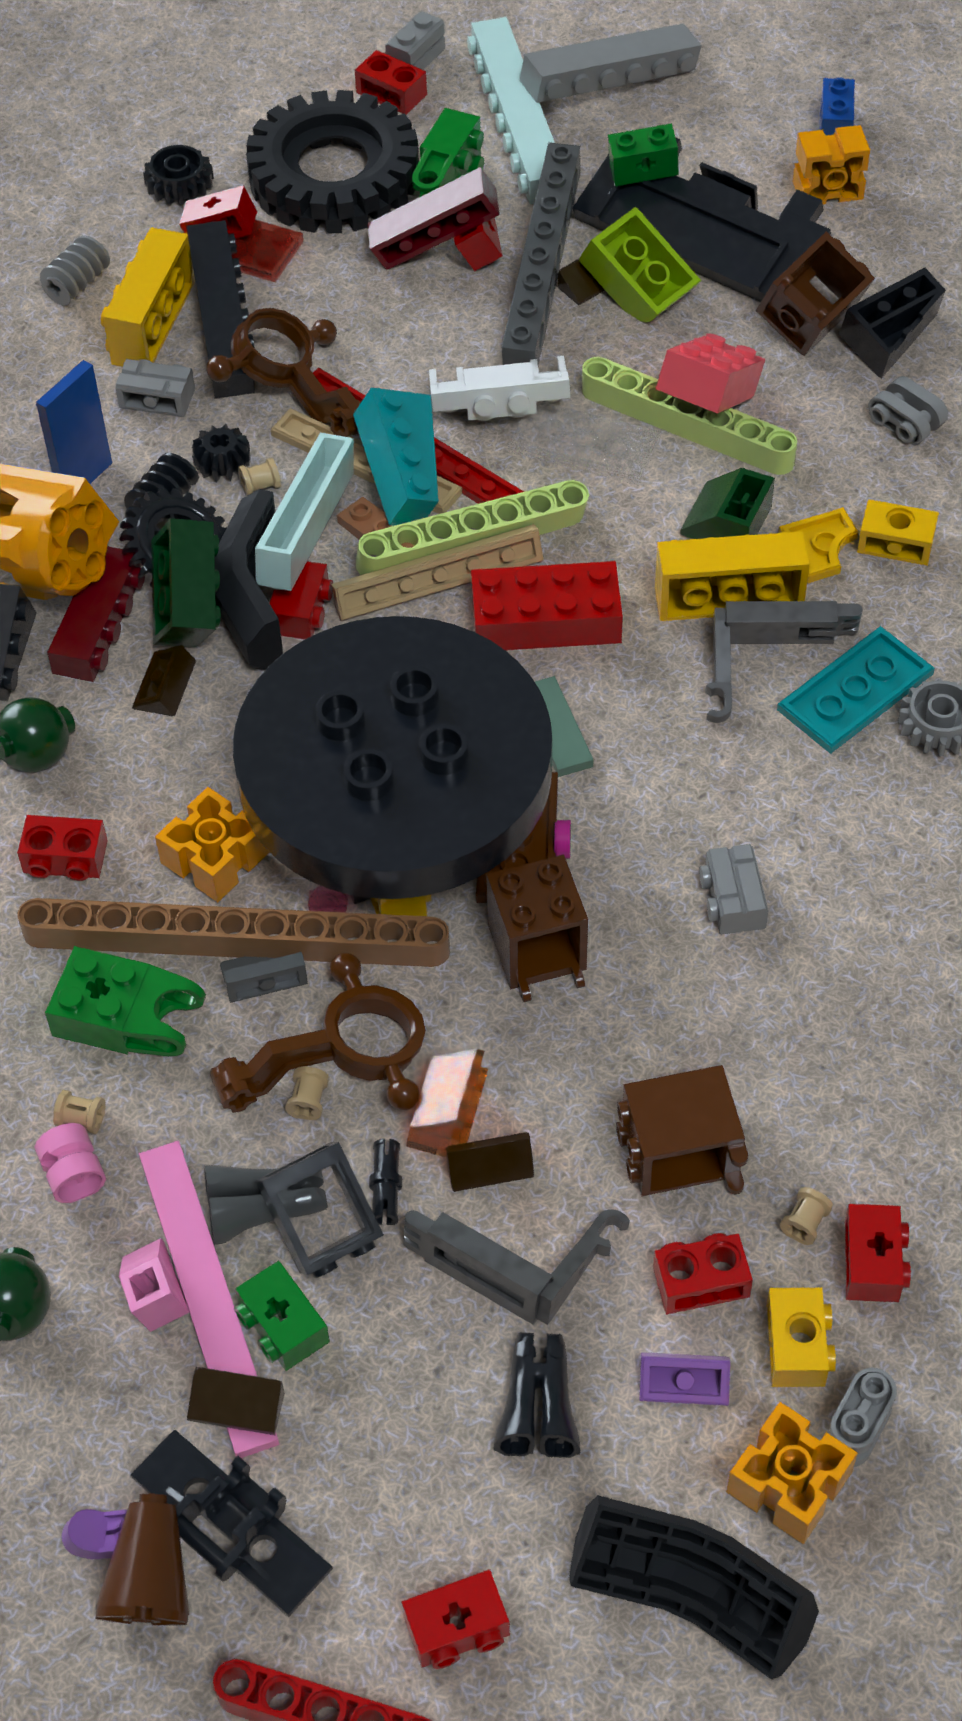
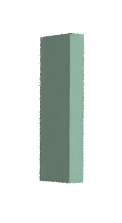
(568, 745)

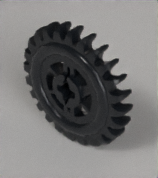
(153, 509)

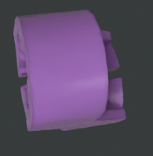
(90, 1533)

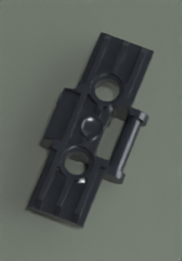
(240, 1513)

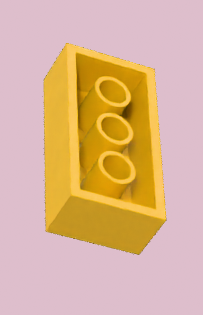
(148, 297)
(707, 572)

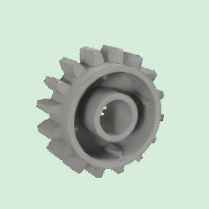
(933, 716)

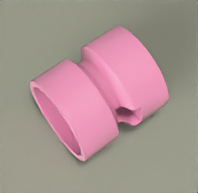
(69, 1162)

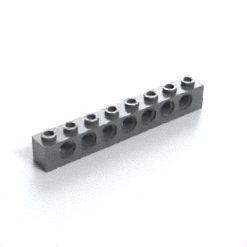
(542, 255)

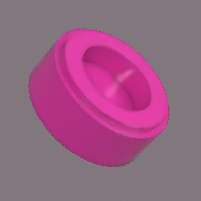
(562, 841)

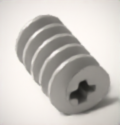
(74, 269)

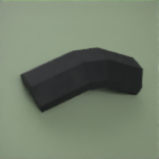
(239, 596)
(696, 1576)

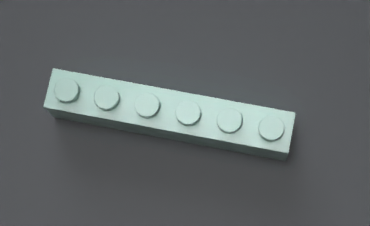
(304, 512)

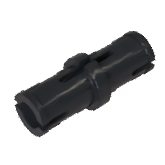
(385, 1181)

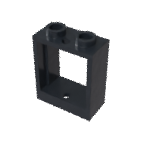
(301, 1168)

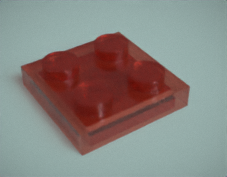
(267, 250)

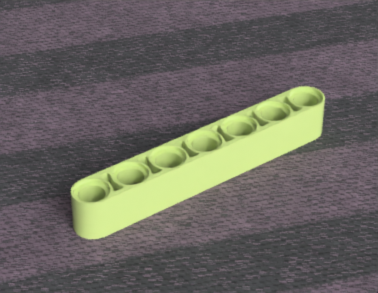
(725, 432)
(484, 517)

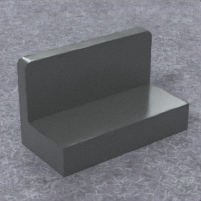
(259, 976)

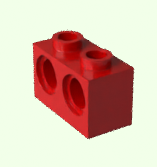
(391, 81)
(62, 847)
(706, 1283)

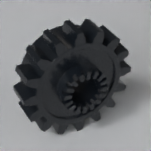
(178, 174)

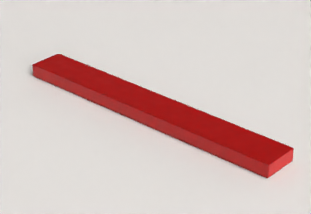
(476, 481)

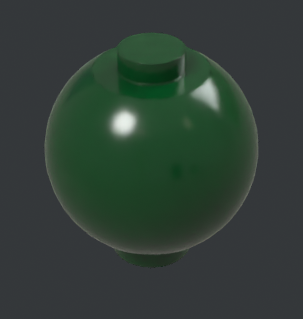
(34, 734)
(23, 1294)

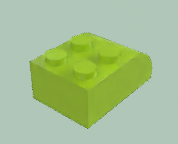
(638, 267)

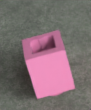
(152, 1286)

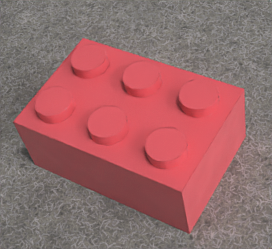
(710, 373)

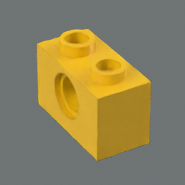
(897, 532)
(792, 1361)

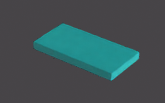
(855, 689)

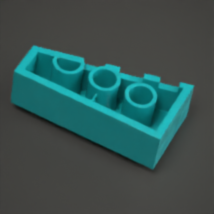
(400, 451)

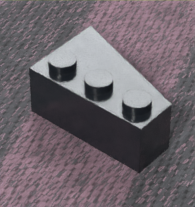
(892, 320)
(15, 627)

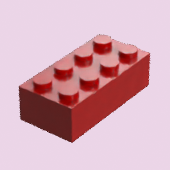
(548, 605)

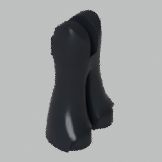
(558, 1429)

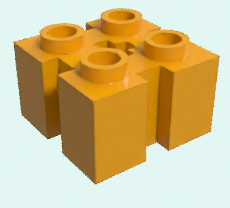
(832, 164)
(210, 845)
(784, 1446)

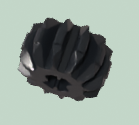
(220, 452)

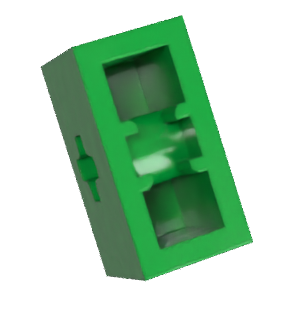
(643, 154)
(273, 1294)

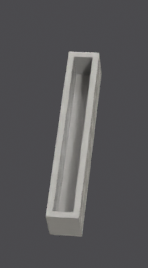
(609, 62)

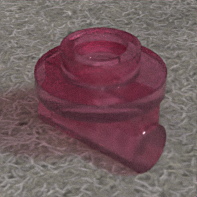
(327, 900)

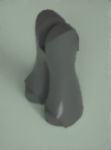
(239, 1205)

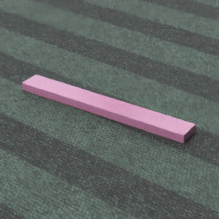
(200, 1276)

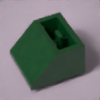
(731, 506)

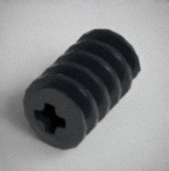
(167, 473)

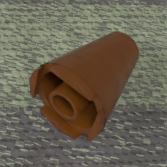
(146, 1568)

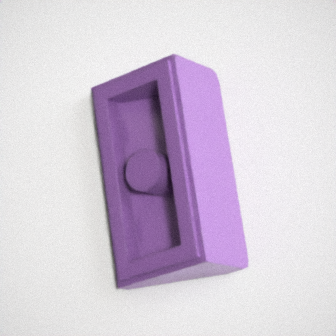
(684, 1378)

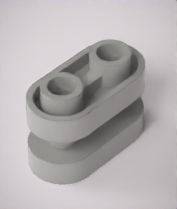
(908, 410)
(864, 1411)

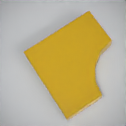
(824, 539)

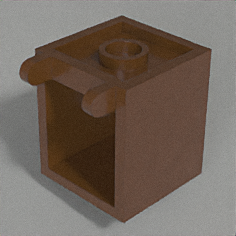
(799, 308)
(537, 923)
(682, 1132)

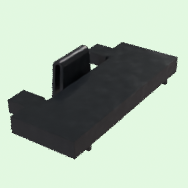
(711, 223)

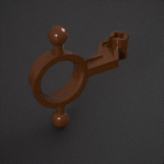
(330, 406)
(241, 1083)

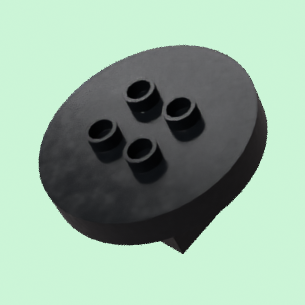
(393, 757)

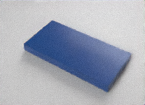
(75, 425)

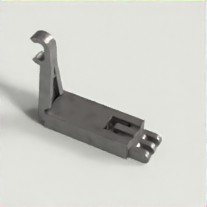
(772, 624)
(498, 1271)

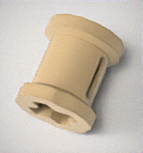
(259, 476)
(307, 1093)
(79, 1110)
(806, 1215)

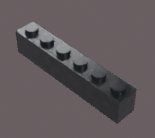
(219, 297)

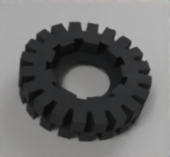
(293, 195)

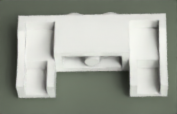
(500, 390)

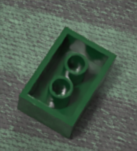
(184, 583)

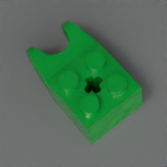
(449, 150)
(120, 1004)

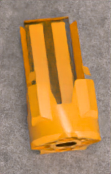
(52, 531)

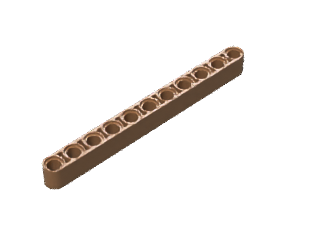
(218, 922)

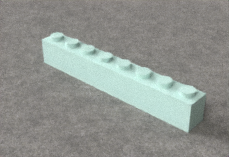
(516, 111)

